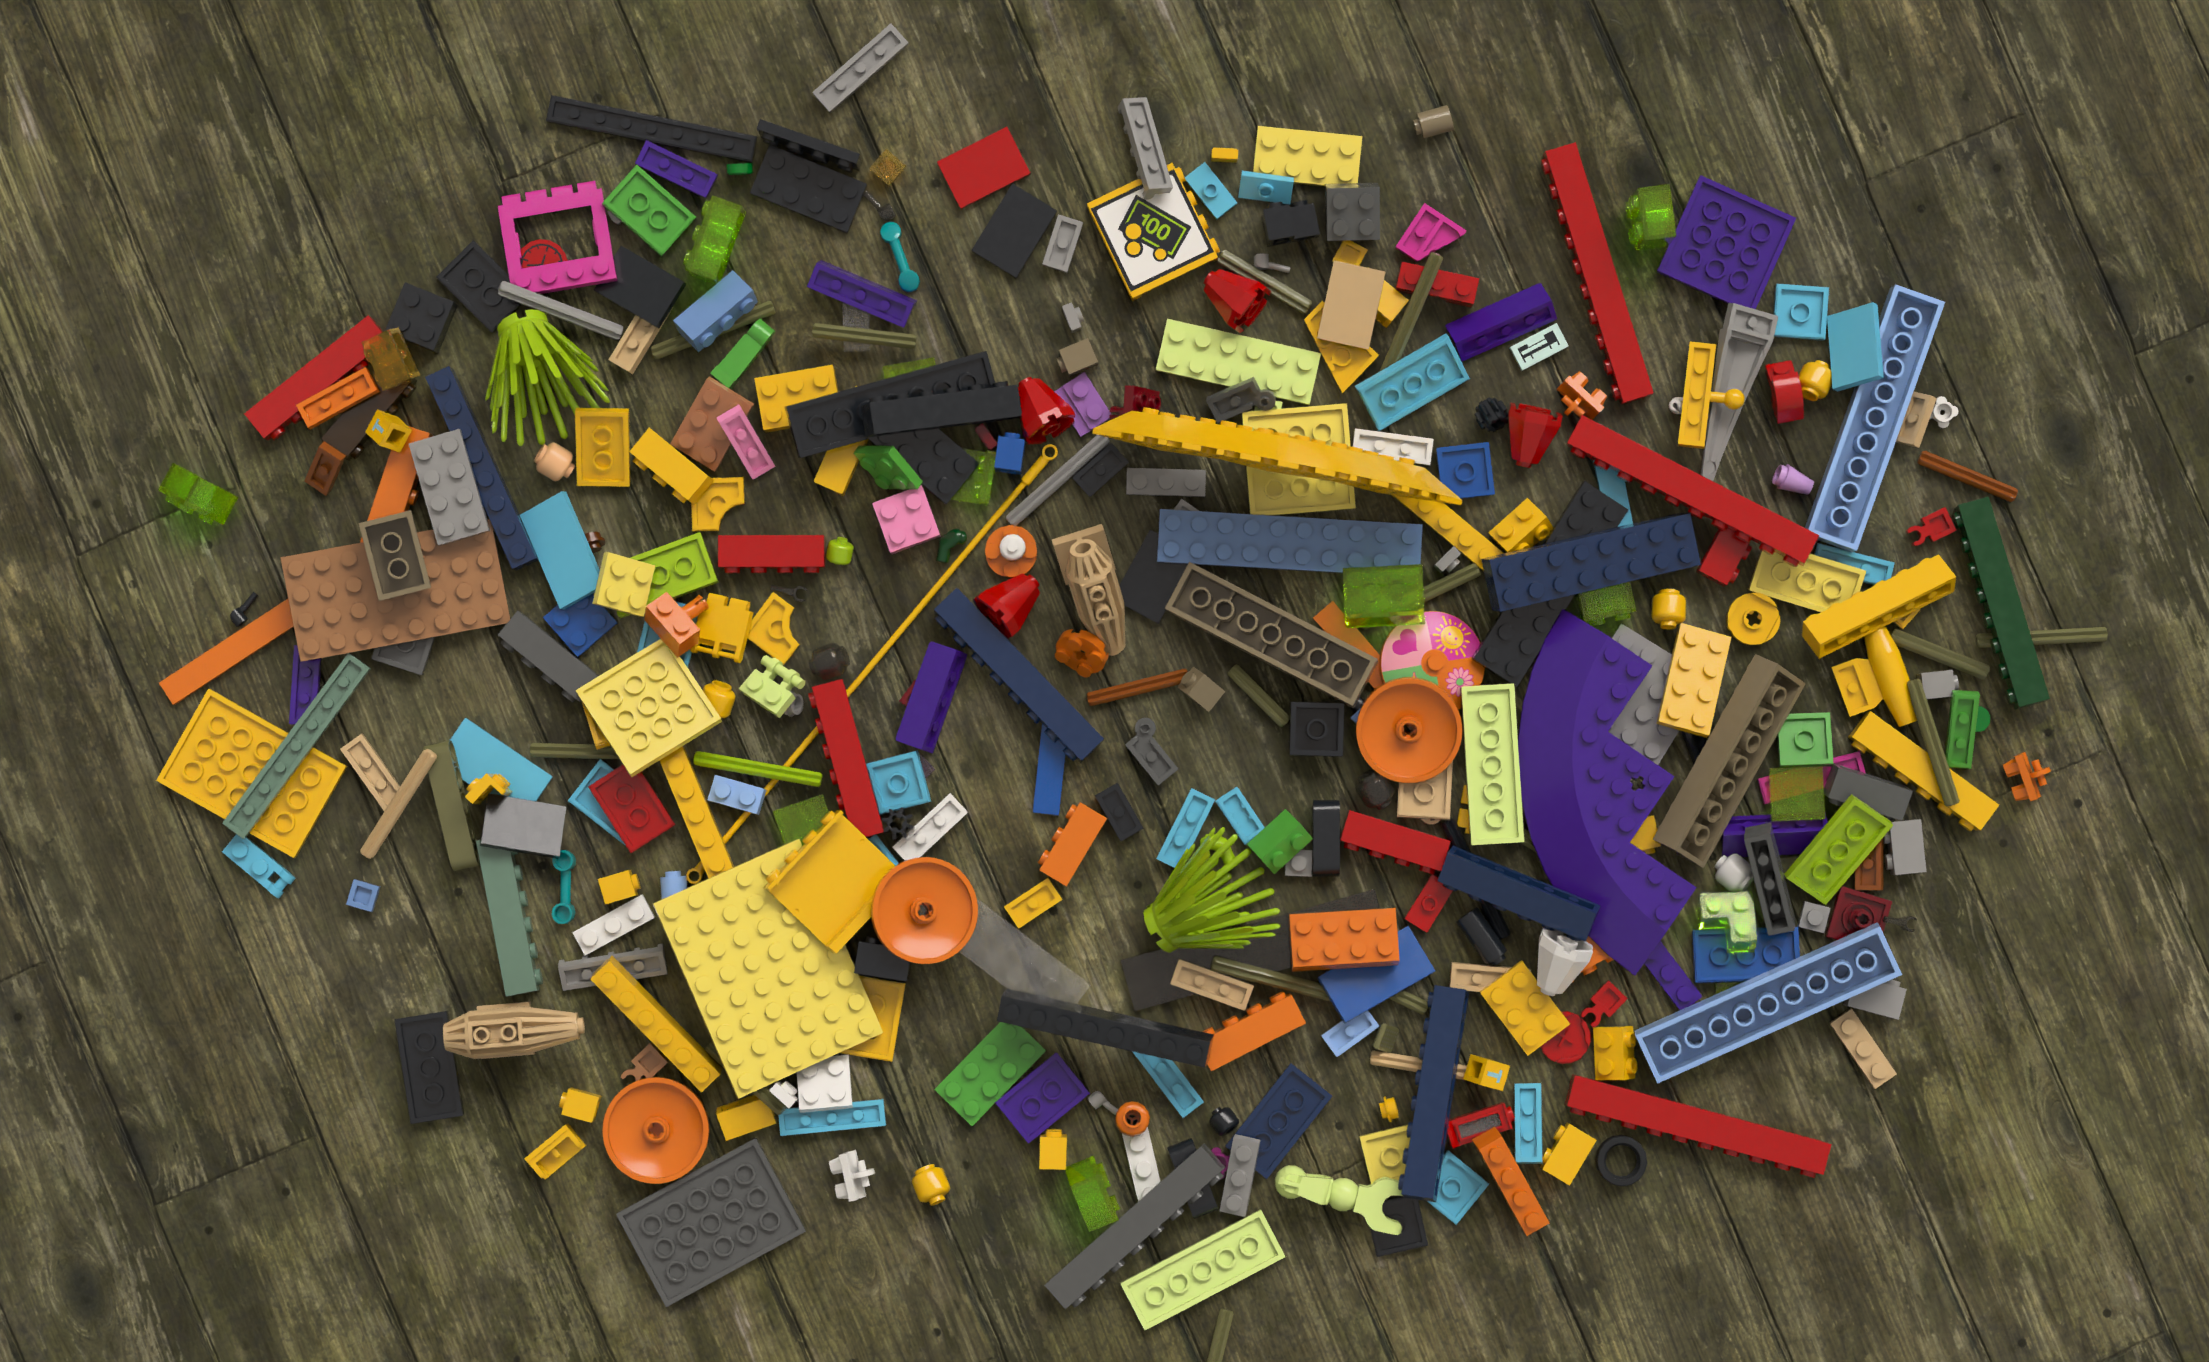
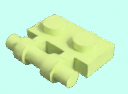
(767, 692)

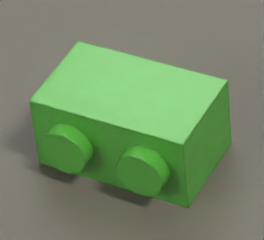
(1280, 841)

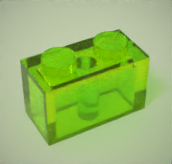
(1605, 603)

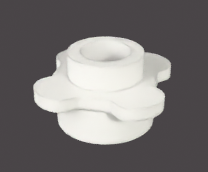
(1950, 412)

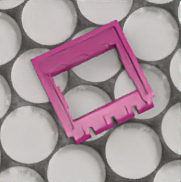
(563, 274)

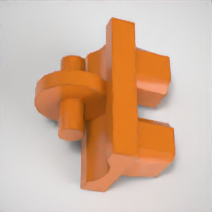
(1579, 399)
(2029, 787)

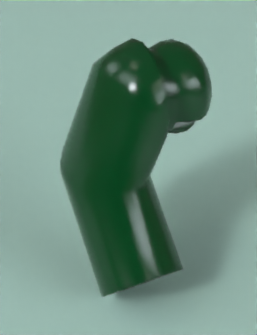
(947, 542)

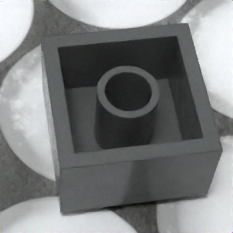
(1352, 211)

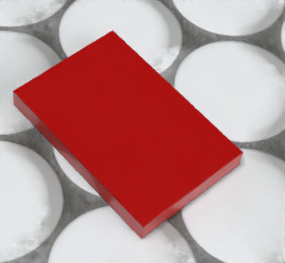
(983, 168)
(631, 807)

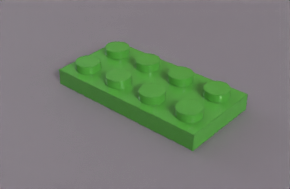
(989, 1070)

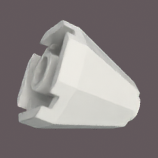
(1560, 961)

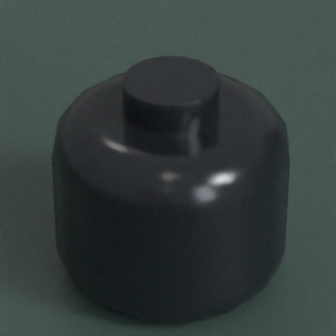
(1223, 1121)

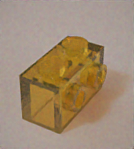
(390, 359)

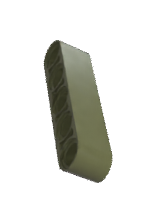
(453, 807)

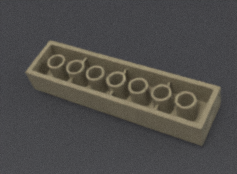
(1271, 635)
(1729, 760)

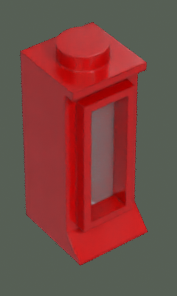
(1470, 1125)

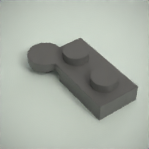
(1240, 399)
(1149, 752)

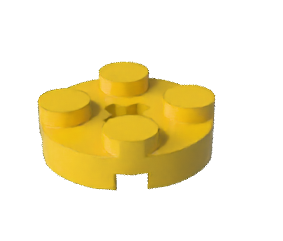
(1767, 614)

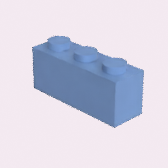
(715, 311)

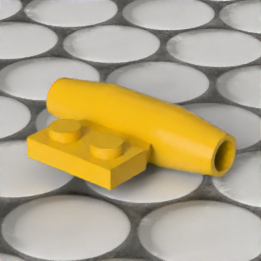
(1875, 679)

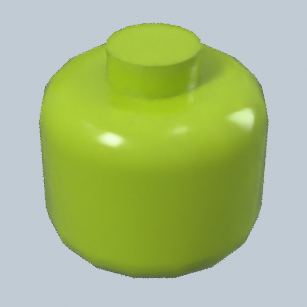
(839, 551)

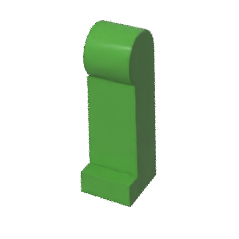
(743, 354)

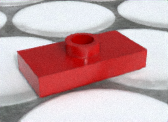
(1428, 904)

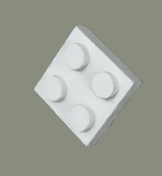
(825, 1085)

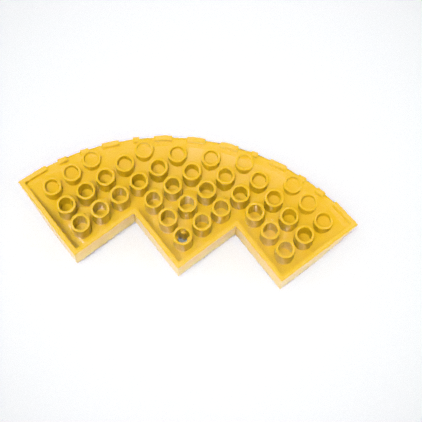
(1277, 453)

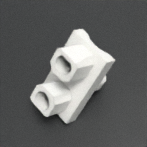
(854, 1175)

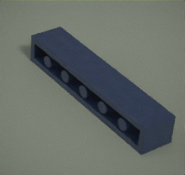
(1518, 894)

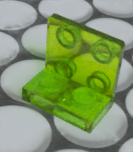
(979, 484)

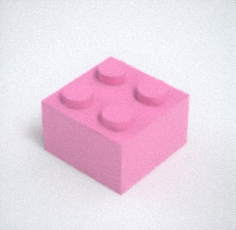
(906, 519)

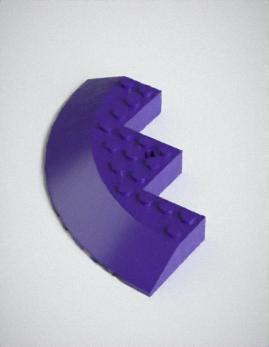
(1582, 794)

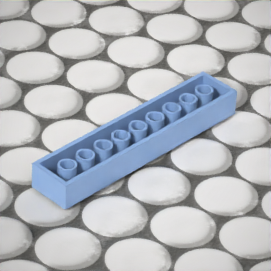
(1874, 421)
(1767, 1002)

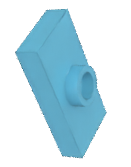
(1266, 187)
(1210, 190)
(1240, 815)

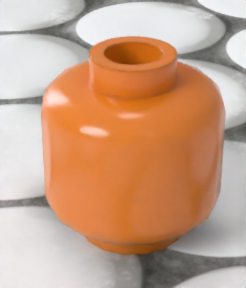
(1141, 1115)

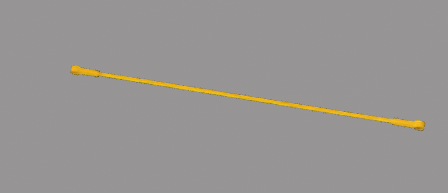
(1027, 479)

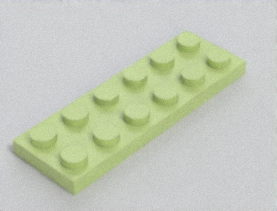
(1233, 358)
(1492, 764)
(1202, 1269)

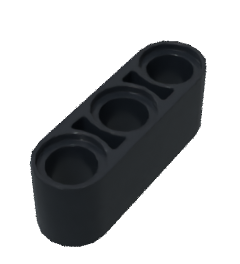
(1326, 838)
(1206, 1203)

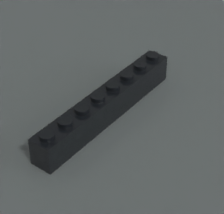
(1105, 1027)

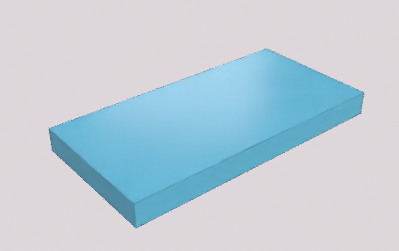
(1412, 382)
(562, 549)
(483, 753)

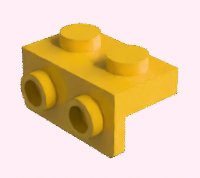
(1521, 528)
(479, 788)
(1614, 1053)

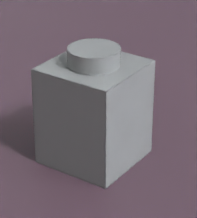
(1938, 683)

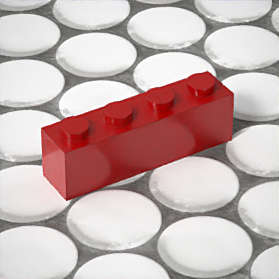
(771, 552)
(1394, 840)

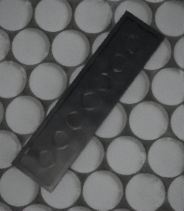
(838, 419)
(1521, 631)

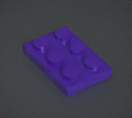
(1042, 1097)

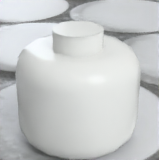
(1012, 547)

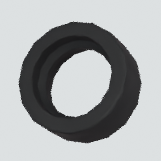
(1614, 1141)

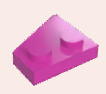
(1428, 234)

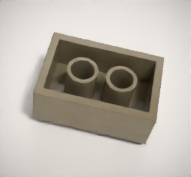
(395, 555)

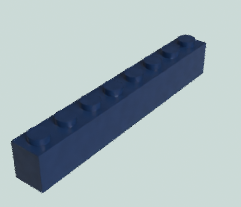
(489, 480)
(1018, 675)
(1434, 1094)

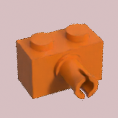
(675, 622)

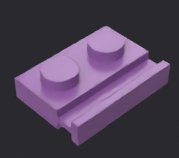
(1085, 402)

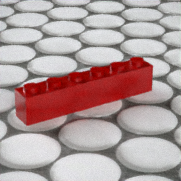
(327, 368)
(846, 756)

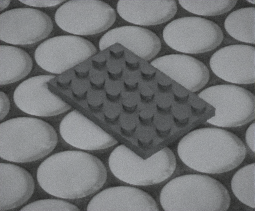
(711, 1222)

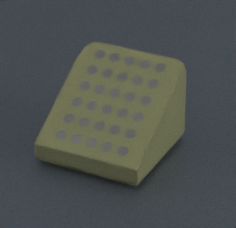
(1385, 1037)

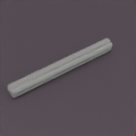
(560, 310)
(1057, 479)

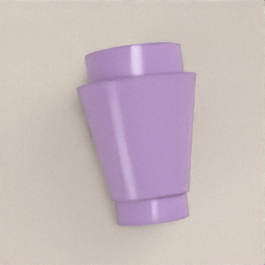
(1792, 480)

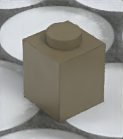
(1077, 357)
(1200, 689)

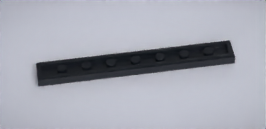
(651, 128)

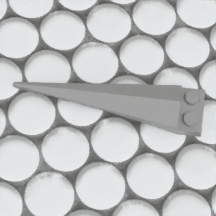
(1739, 356)

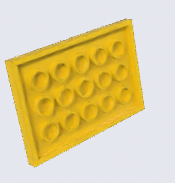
(226, 752)

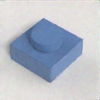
(363, 895)

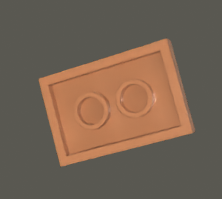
(700, 431)

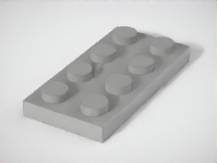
(449, 487)

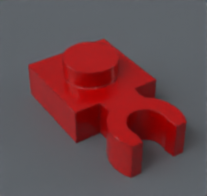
(1934, 526)
(1606, 1000)

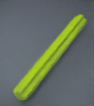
(757, 768)

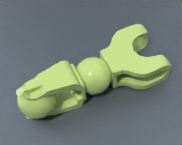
(1342, 1195)

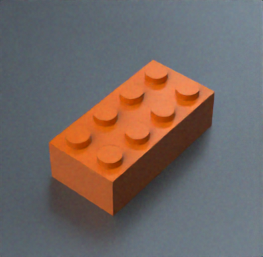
(1343, 939)
(1254, 1029)

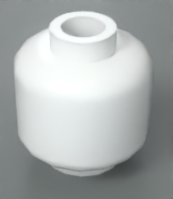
(1734, 873)

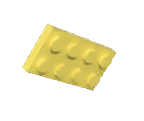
(1308, 155)
(1812, 586)

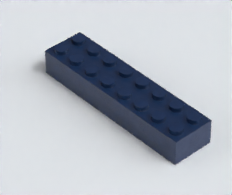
(1591, 561)

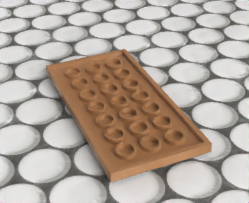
(339, 608)

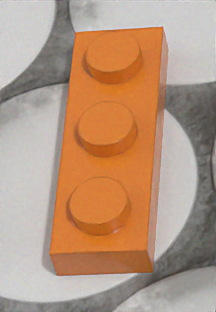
(337, 398)

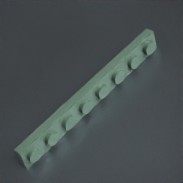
(296, 746)

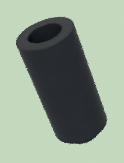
(1482, 937)

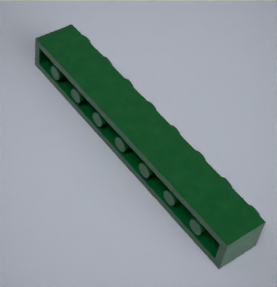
(2001, 603)

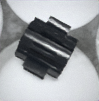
(1491, 414)
(890, 822)

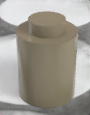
(1433, 122)

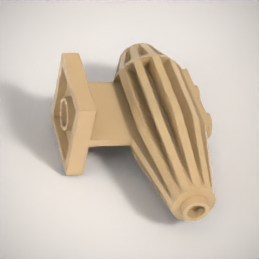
(1093, 584)
(510, 1030)

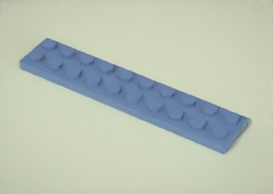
(1284, 541)

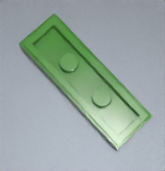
(1961, 728)

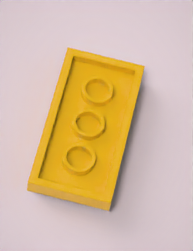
(1693, 680)

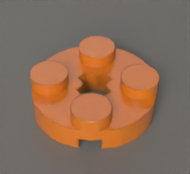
(1006, 567)
(1069, 652)

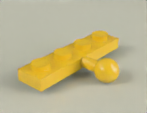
(1699, 395)

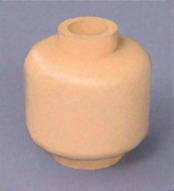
(554, 461)

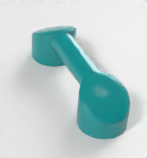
(908, 279)
(564, 911)

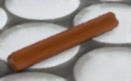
(1967, 476)
(1135, 687)

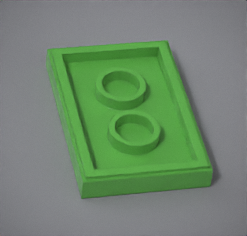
(648, 210)

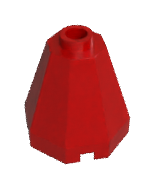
(1236, 297)
(1042, 411)
(1531, 432)
(1009, 603)

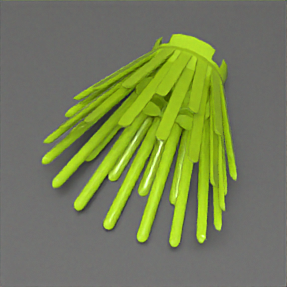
(528, 348)
(1183, 919)

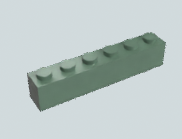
(509, 920)

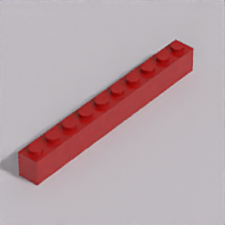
(1597, 273)
(1692, 491)
(1697, 1124)

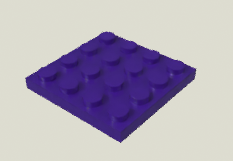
(1726, 244)

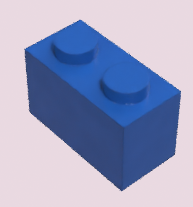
(1010, 454)

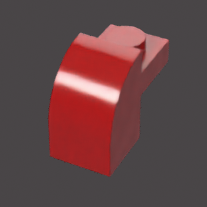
(1786, 391)

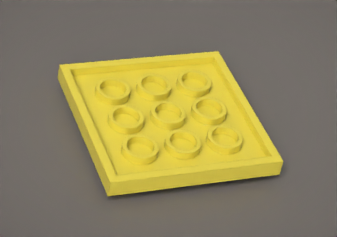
(1291, 494)
(648, 706)

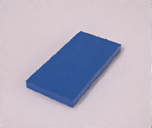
(1716, 965)
(1361, 989)

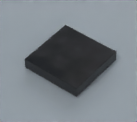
(1413, 1232)

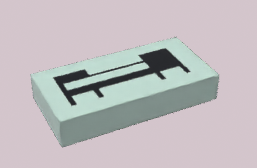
(1539, 347)

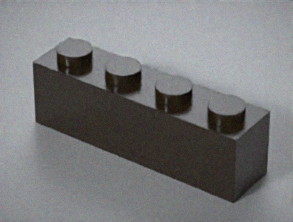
(349, 429)

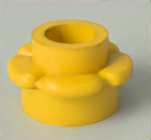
(1389, 1109)

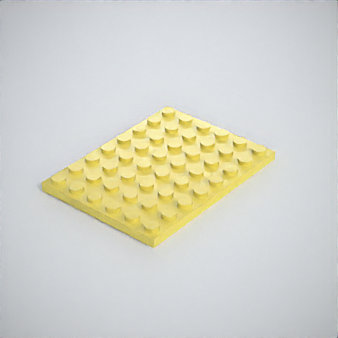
(762, 977)

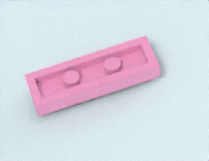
(745, 442)

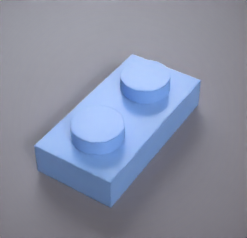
(736, 795)
(1346, 1035)

